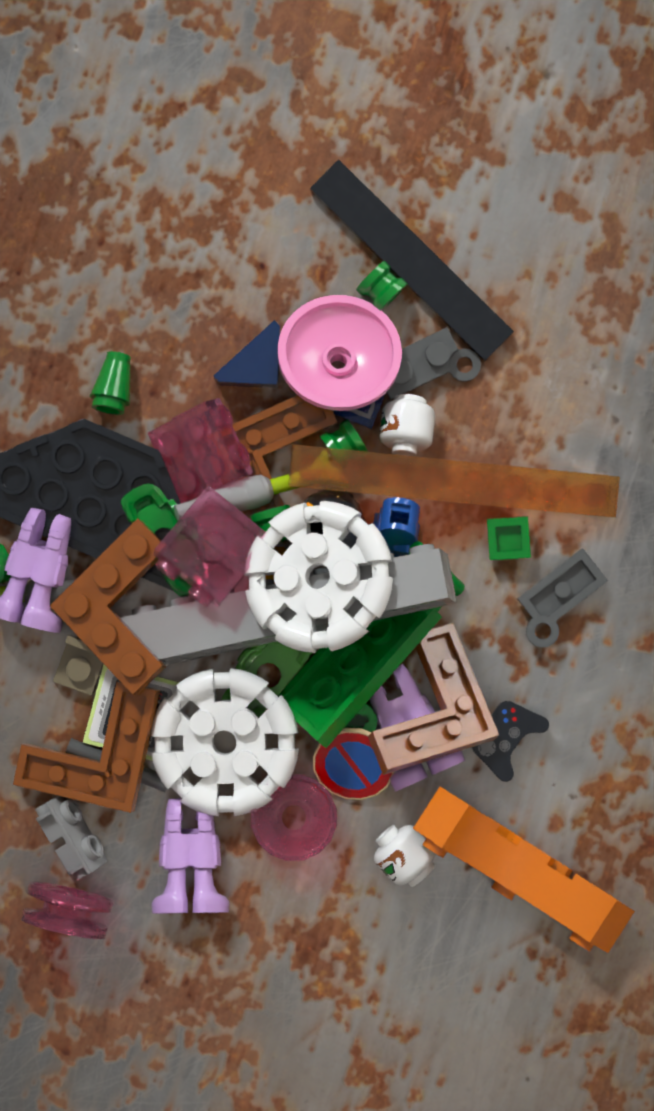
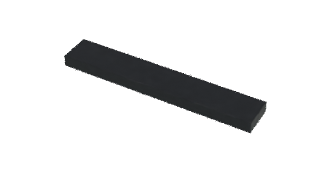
(411, 260)

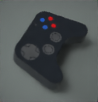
(512, 725)

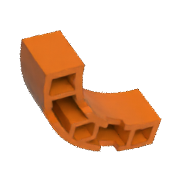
(522, 870)

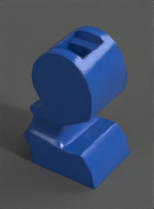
(398, 524)

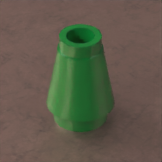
(112, 385)

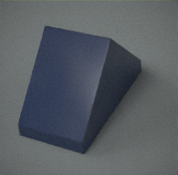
(255, 364)

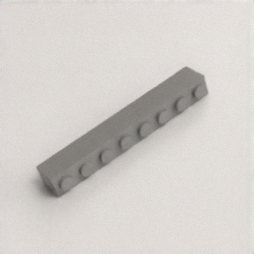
(197, 631)

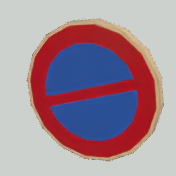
(350, 766)

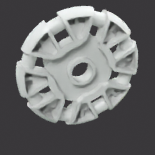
(293, 572)
(199, 745)

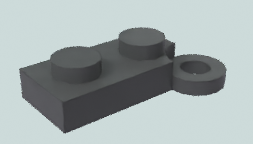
(431, 359)
(559, 594)

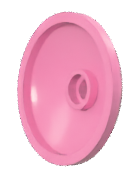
(341, 331)

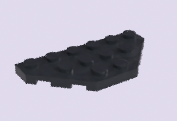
(82, 476)

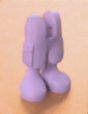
(44, 564)
(404, 708)
(185, 849)

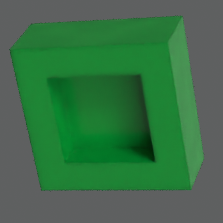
(508, 538)

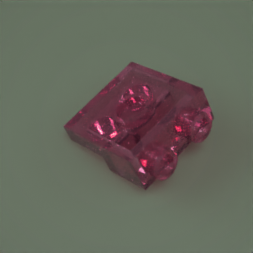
(201, 449)
(209, 548)

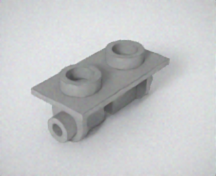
(82, 850)

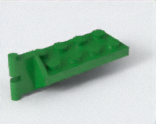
(342, 681)

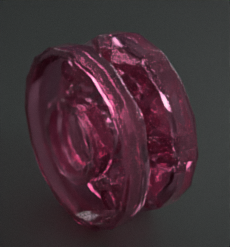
(303, 841)
(67, 910)

